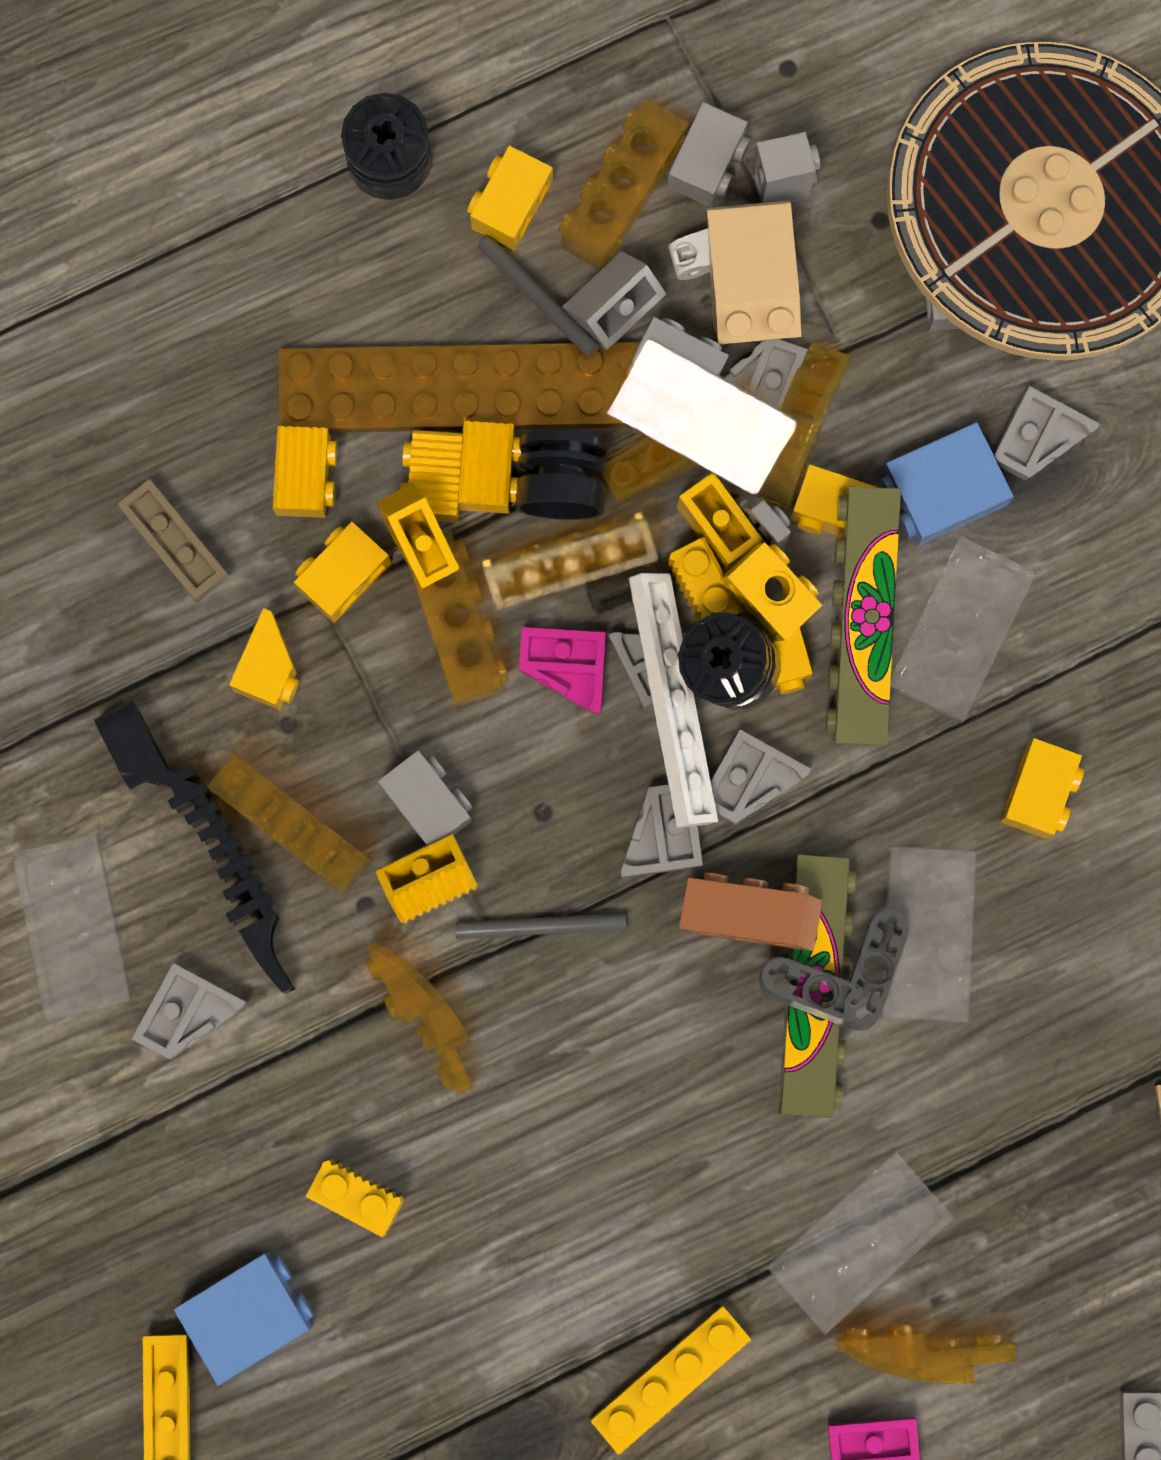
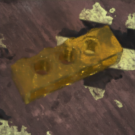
(600, 242)
(570, 561)
(466, 684)
(289, 824)

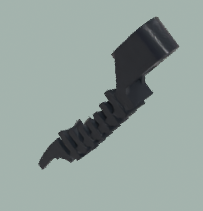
(141, 762)

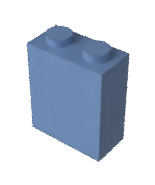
(947, 484)
(245, 1317)

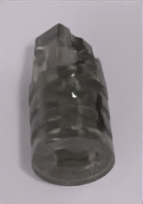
(614, 589)

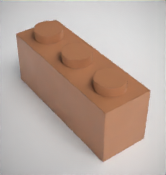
(751, 912)

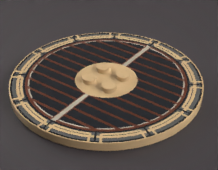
(1034, 200)

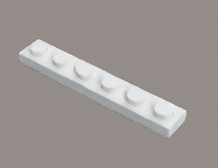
(673, 701)

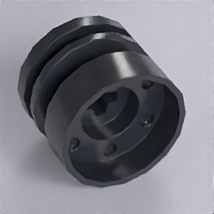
(399, 164)
(562, 474)
(753, 661)

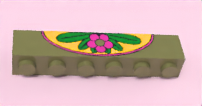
(865, 615)
(810, 1042)

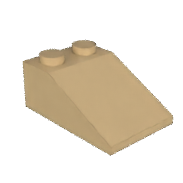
(753, 272)

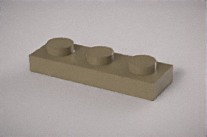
(173, 540)

